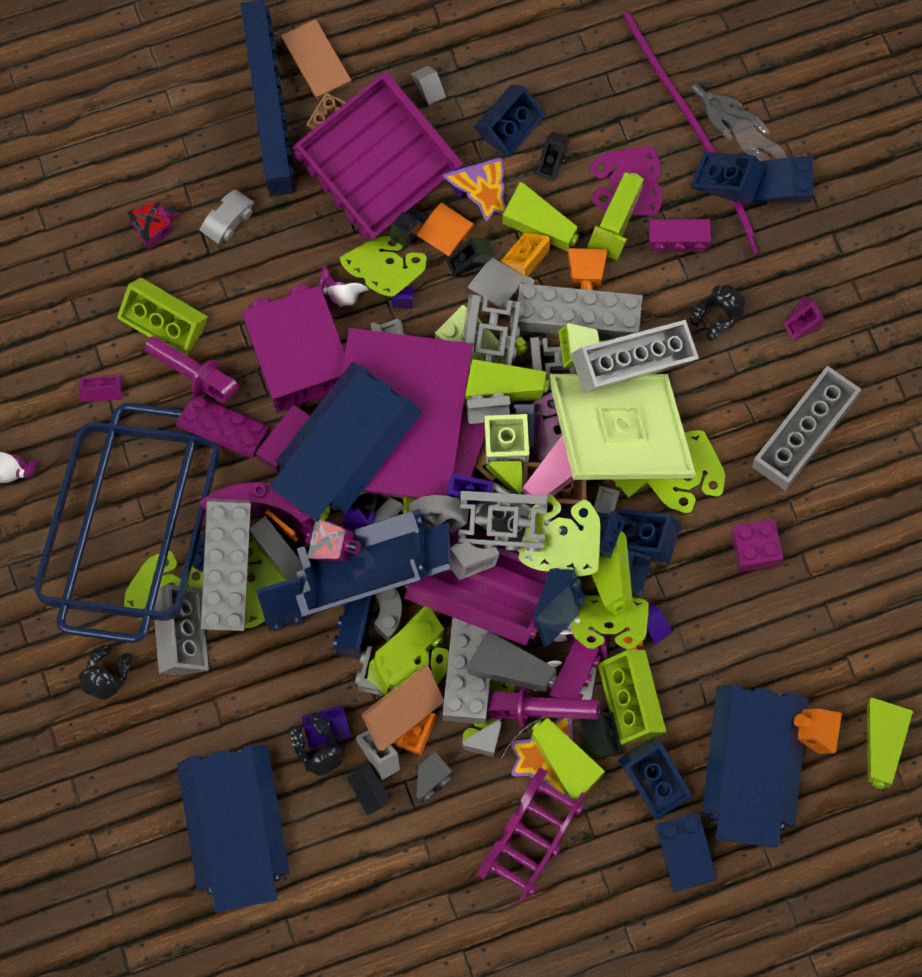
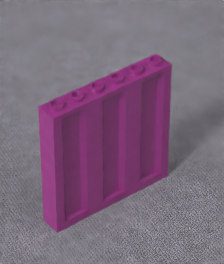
(376, 156)
(493, 599)

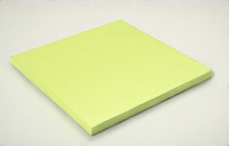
(622, 429)

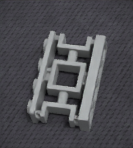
(505, 341)
(535, 345)
(503, 504)

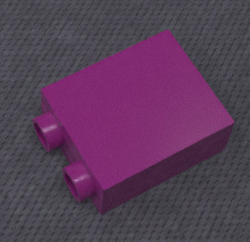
(295, 346)

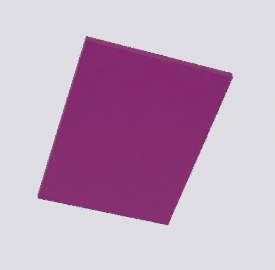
(435, 380)

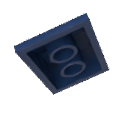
(728, 176)
(786, 181)
(650, 533)
(558, 604)
(281, 605)
(655, 777)
(685, 852)

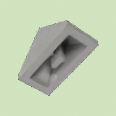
(429, 85)
(484, 741)

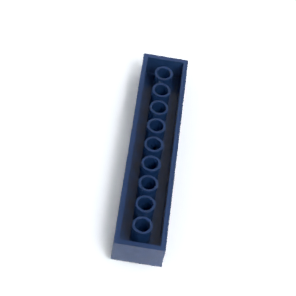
(268, 98)

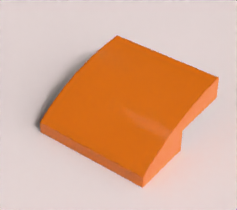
(445, 229)
(416, 738)

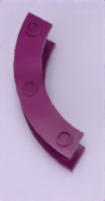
(263, 499)
(515, 826)

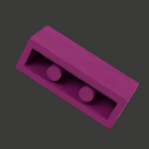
(679, 235)
(281, 437)
(575, 672)

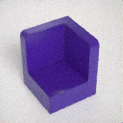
(403, 299)
(356, 519)

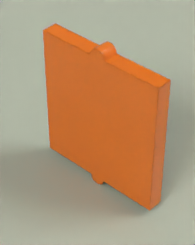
(282, 528)

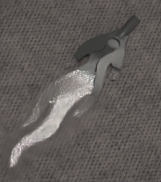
(722, 109)

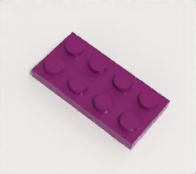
(222, 426)

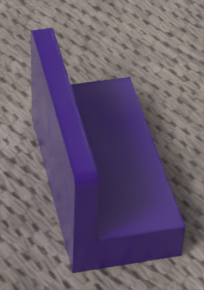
(337, 720)

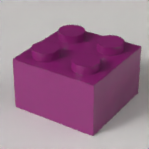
(756, 545)

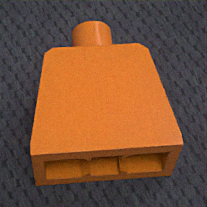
(587, 267)
(819, 729)

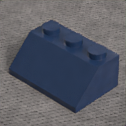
(510, 119)
(354, 627)

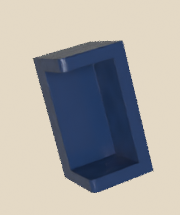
(532, 419)
(638, 568)

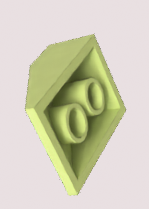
(453, 331)

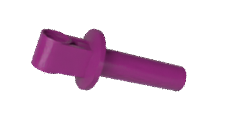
(205, 377)
(521, 706)

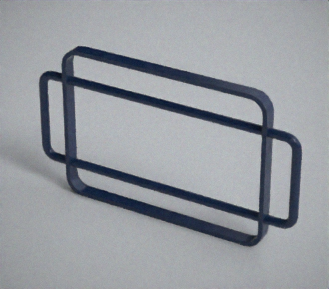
(148, 613)

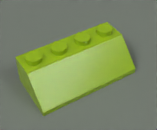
(161, 315)
(423, 615)
(632, 696)

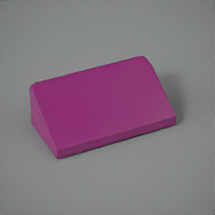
(100, 388)

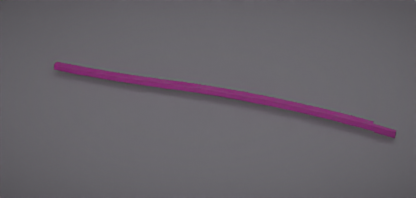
(689, 116)

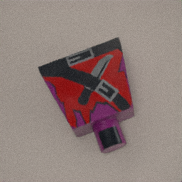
(153, 222)
(332, 542)

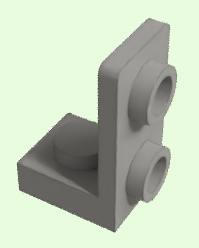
(364, 684)

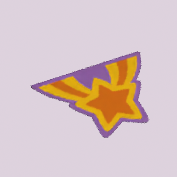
(482, 185)
(531, 760)

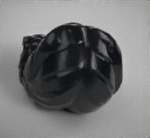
(723, 297)
(98, 680)
(318, 761)

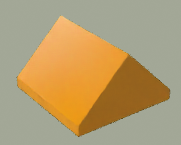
(527, 253)

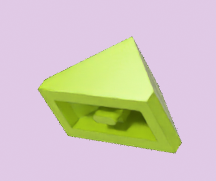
(508, 473)

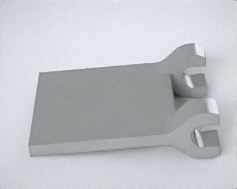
(498, 282)

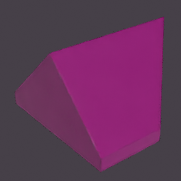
(804, 319)

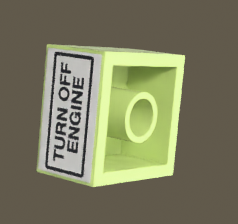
(506, 438)

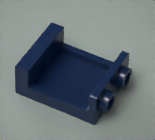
(610, 528)

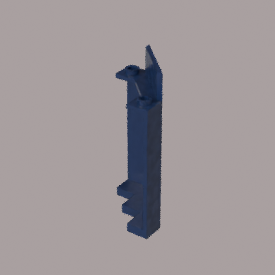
(343, 443)
(389, 557)
(753, 764)
(234, 826)

